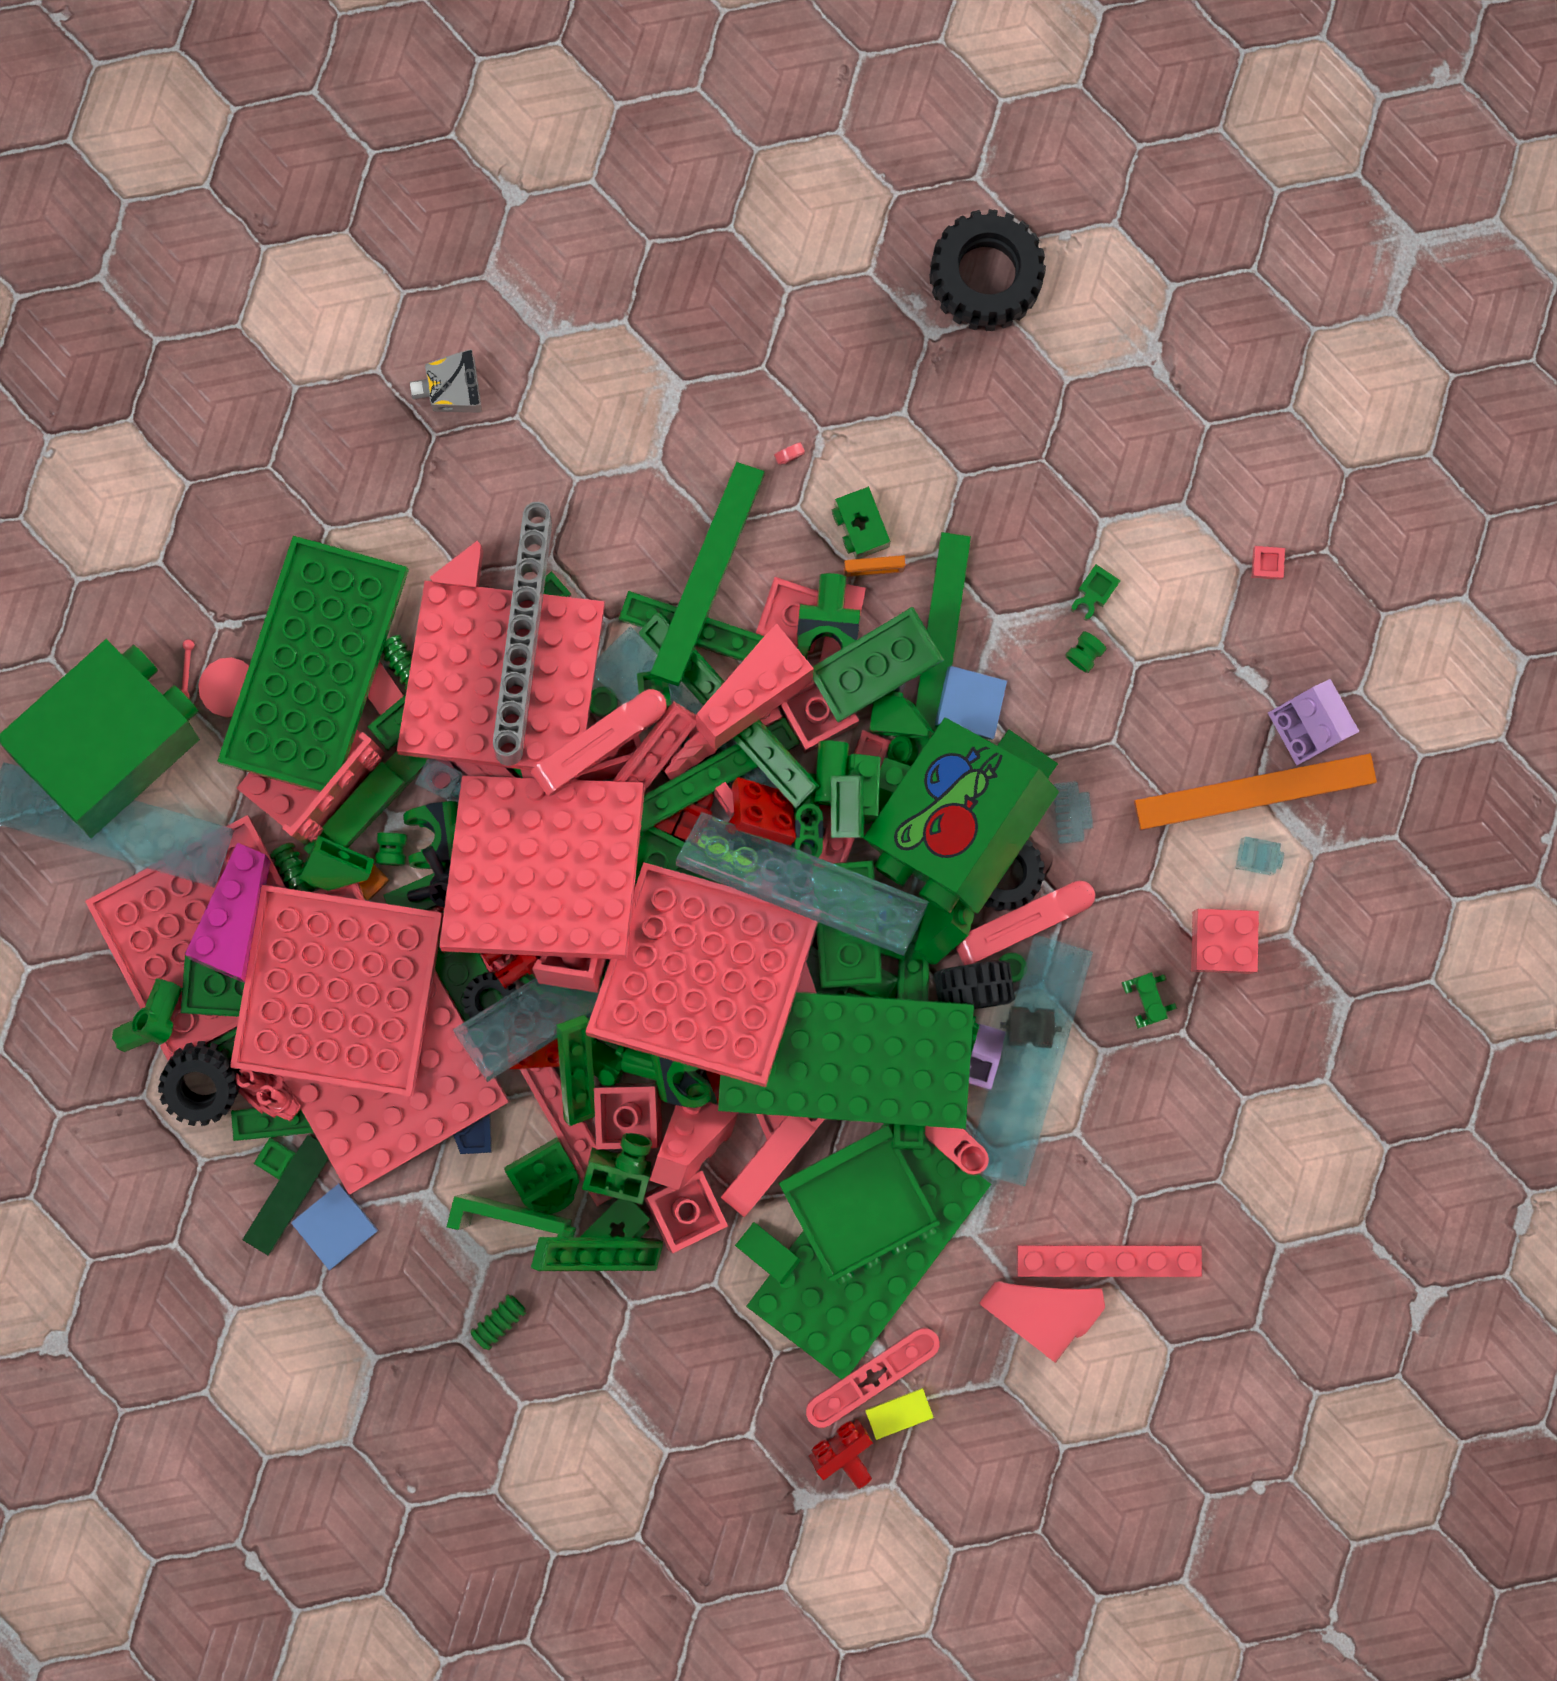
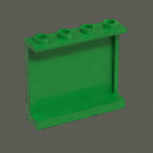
(467, 1204)
(859, 1205)

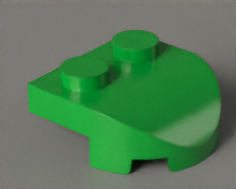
(544, 1178)

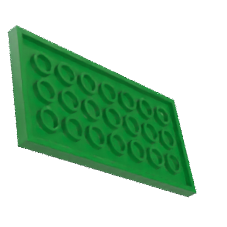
(313, 664)
(866, 1063)
(844, 1319)

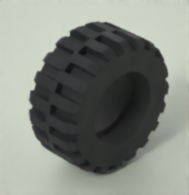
(996, 233)

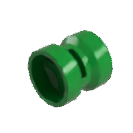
(1085, 652)
(391, 856)
(633, 1153)

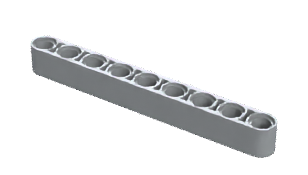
(522, 646)

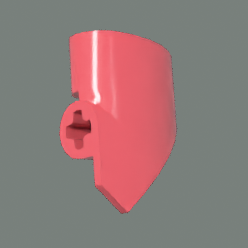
(1045, 1315)

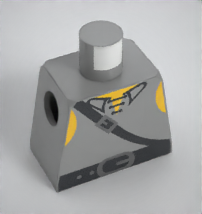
(450, 384)

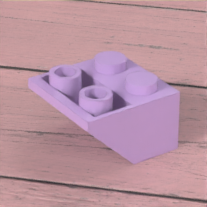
(1313, 722)
(986, 1056)

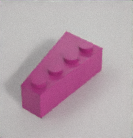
(229, 920)

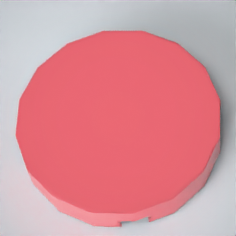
(222, 684)

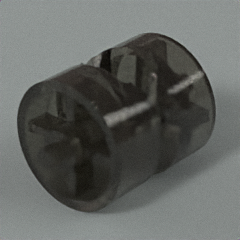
(1030, 1027)

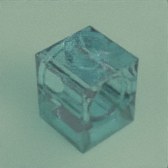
(427, 779)
(1259, 856)

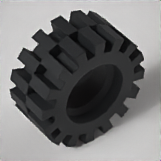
(475, 988)

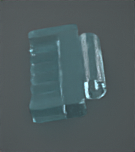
(1079, 813)

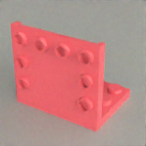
(307, 811)

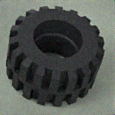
(1029, 885)
(977, 984)
(189, 1104)

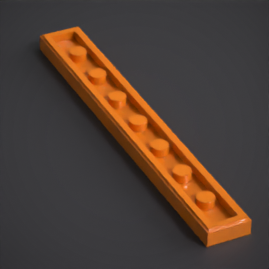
(1255, 791)

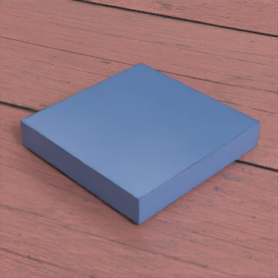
(971, 701)
(334, 1226)

